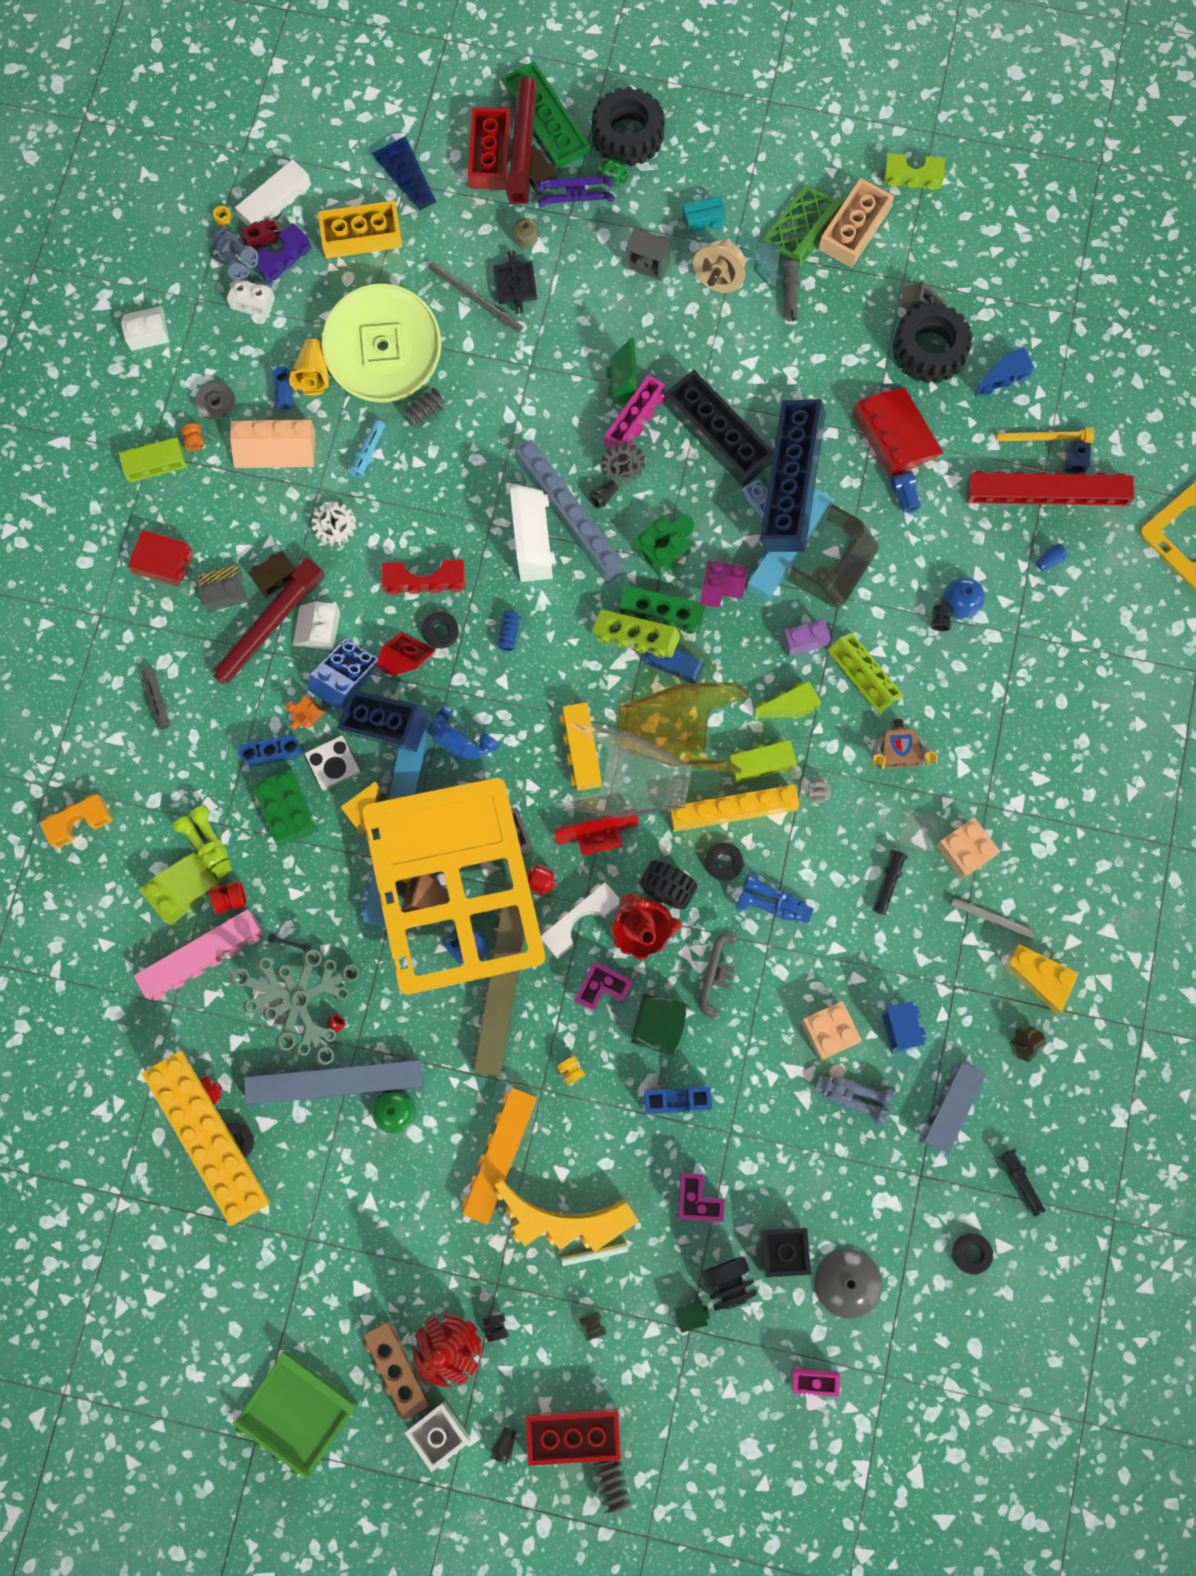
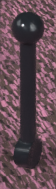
(272, 938)

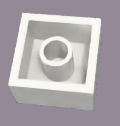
(438, 1436)

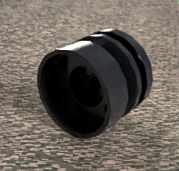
(729, 1283)

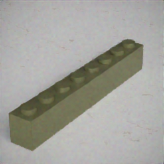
(499, 997)

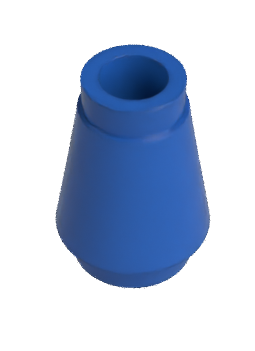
(1054, 555)

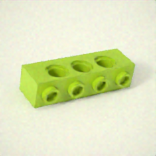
(608, 622)

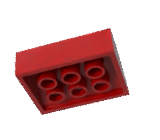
(896, 431)

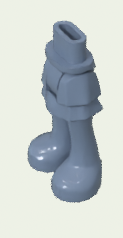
(228, 247)
(841, 1092)

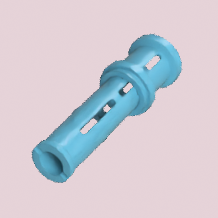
(361, 456)

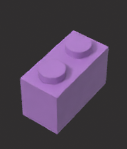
(806, 638)

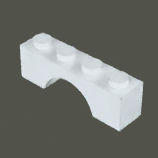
(600, 902)

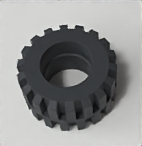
(668, 884)

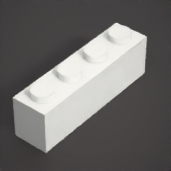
(274, 194)

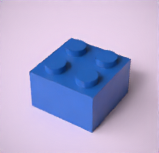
(903, 1027)

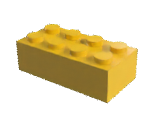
(360, 229)

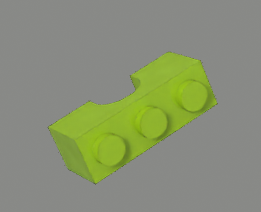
(900, 174)

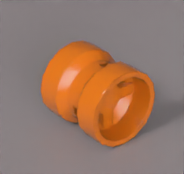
(193, 440)

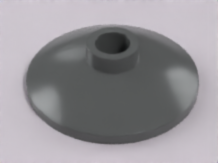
(213, 393)

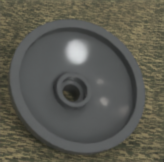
(832, 1281)

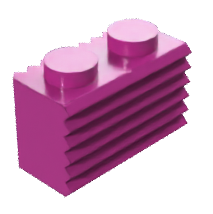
(815, 1382)

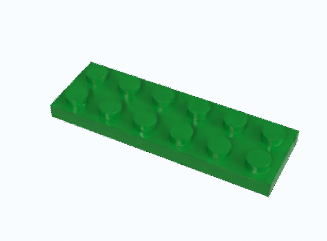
(551, 120)

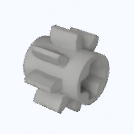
(819, 790)

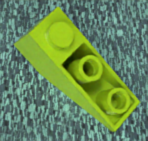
(795, 703)

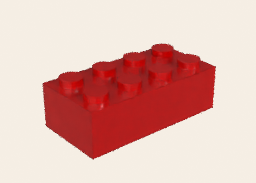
(489, 148)
(573, 1437)

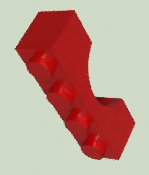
(448, 577)

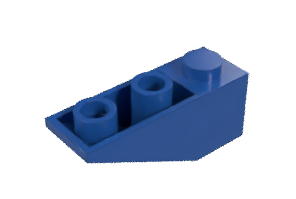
(1011, 368)

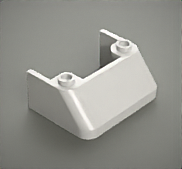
(531, 533)

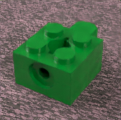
(664, 542)

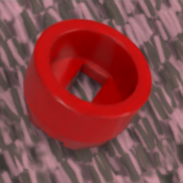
(336, 1023)

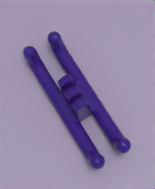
(575, 190)

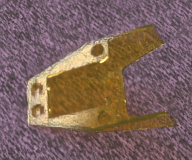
(679, 719)

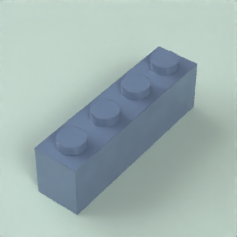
(953, 1108)

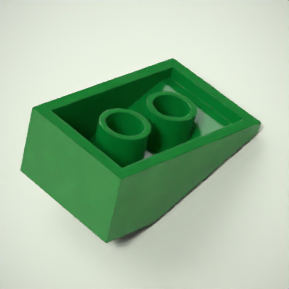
(623, 374)

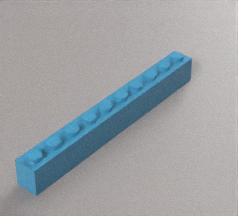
(406, 782)

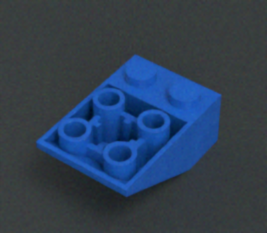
(340, 672)

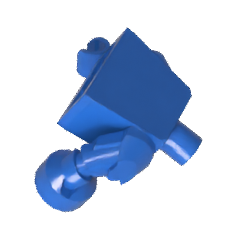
(456, 741)

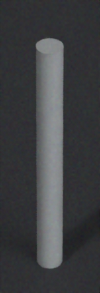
(992, 917)

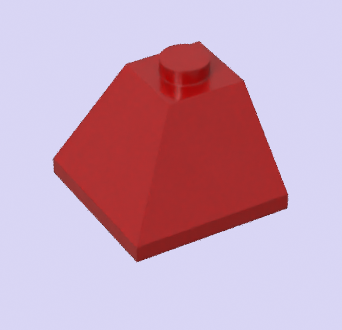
(403, 655)

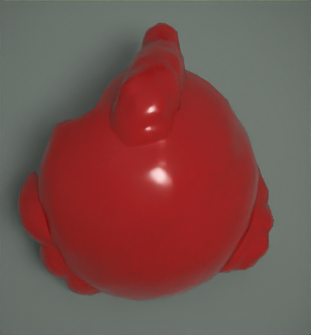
(642, 926)

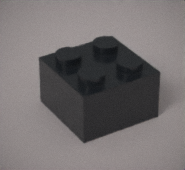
(785, 1252)

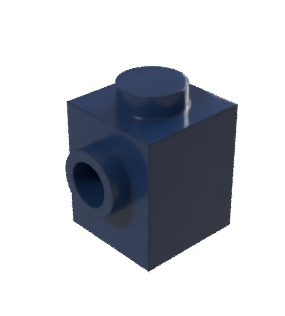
(1077, 456)

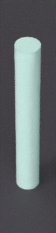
(590, 1255)

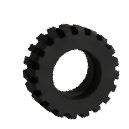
(628, 105)
(937, 320)

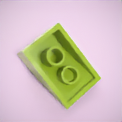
(179, 888)

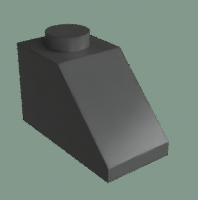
(919, 294)

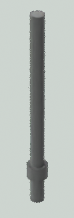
(504, 317)

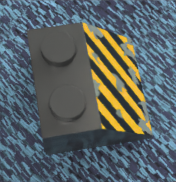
(222, 588)

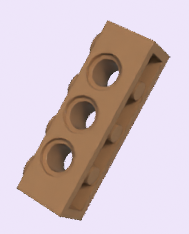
(387, 1335)

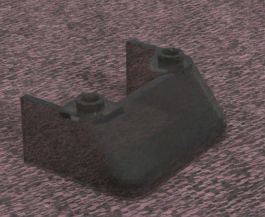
(837, 585)

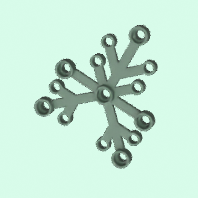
(274, 991)

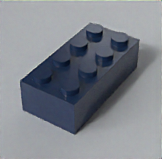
(383, 720)

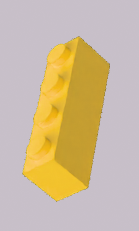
(582, 748)

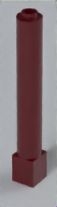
(518, 178)
(303, 581)

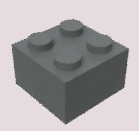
(647, 254)

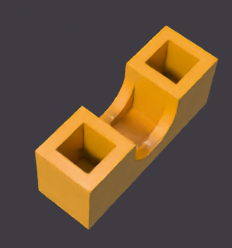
(59, 826)

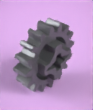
(623, 462)

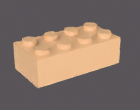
(856, 222)

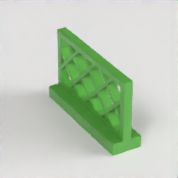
(815, 230)

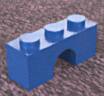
(677, 1100)

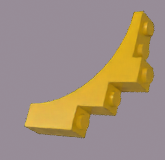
(531, 1222)

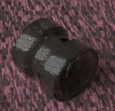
(592, 1325)

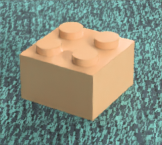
(967, 848)
(831, 1031)

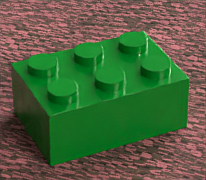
(285, 808)

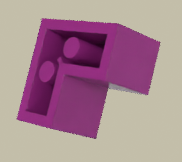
(721, 581)
(602, 981)
(692, 1205)

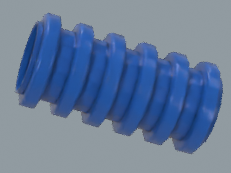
(508, 631)

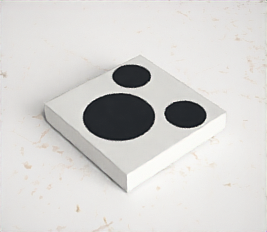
(332, 763)

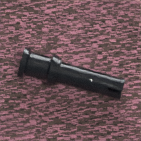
(892, 873)
(1017, 1172)

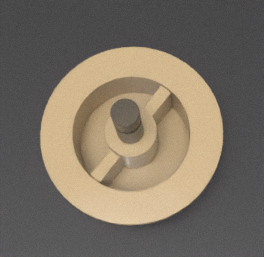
(720, 266)

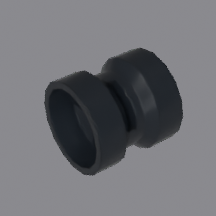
(941, 618)
(493, 1322)

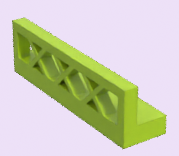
(864, 673)

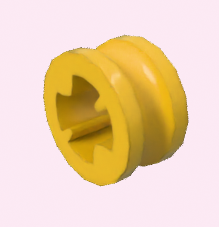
(218, 212)

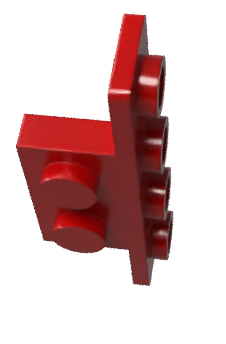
(596, 834)

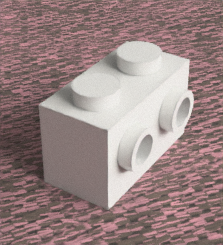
(251, 298)

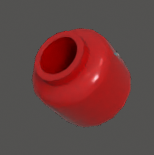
(541, 879)

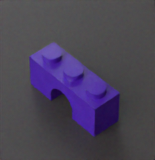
(273, 264)

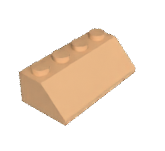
(273, 443)

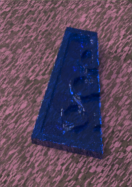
(405, 171)

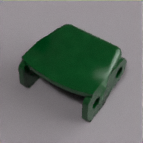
(659, 1024)

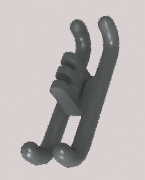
(716, 974)

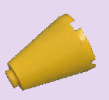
(310, 369)

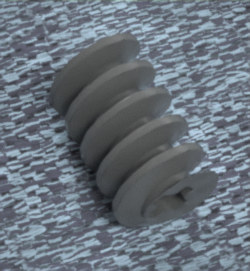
(423, 408)
(612, 1485)

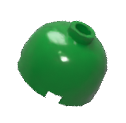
(393, 1112)

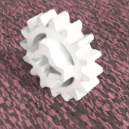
(342, 521)

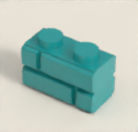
(704, 214)

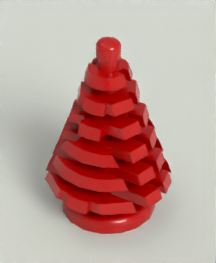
(447, 1350)

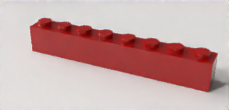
(1050, 488)

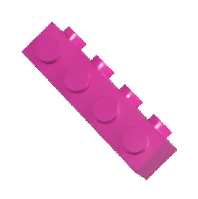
(636, 413)

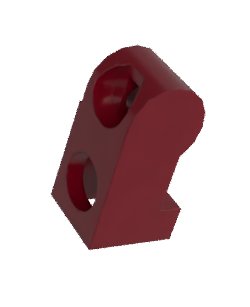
(260, 233)

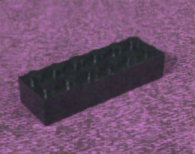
(718, 428)

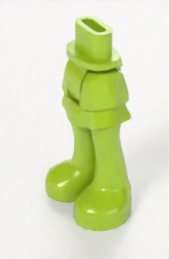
(213, 853)

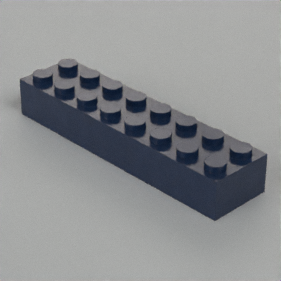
(793, 476)

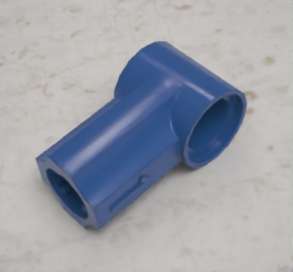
(283, 389)
(904, 486)

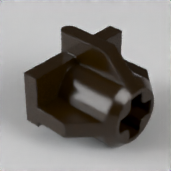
(1028, 1043)

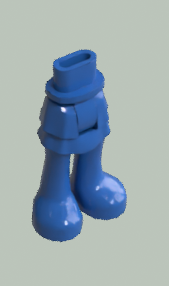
(786, 907)

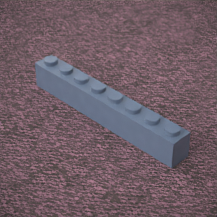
(570, 511)
(333, 1082)

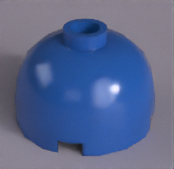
(964, 596)
(454, 947)

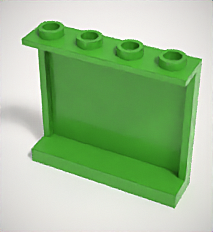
(295, 1415)

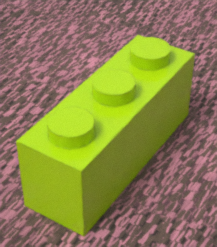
(153, 459)
(763, 760)

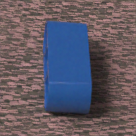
(680, 665)
(261, 747)

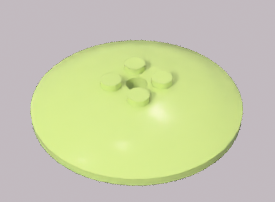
(374, 316)

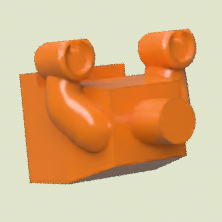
(304, 712)

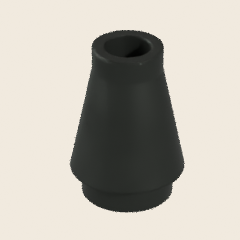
(601, 495)
(503, 1447)

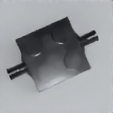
(515, 282)

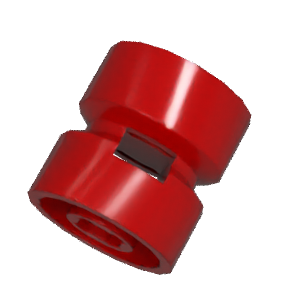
(226, 897)

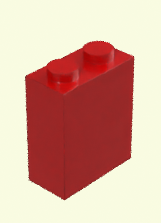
(160, 558)

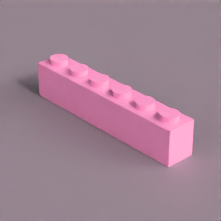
(199, 955)

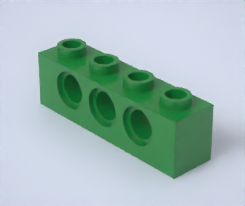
(634, 596)

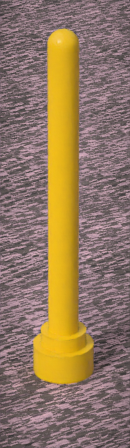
(1085, 434)

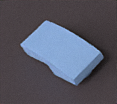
(756, 495)

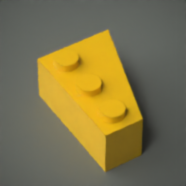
(1043, 976)

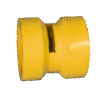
(570, 1070)

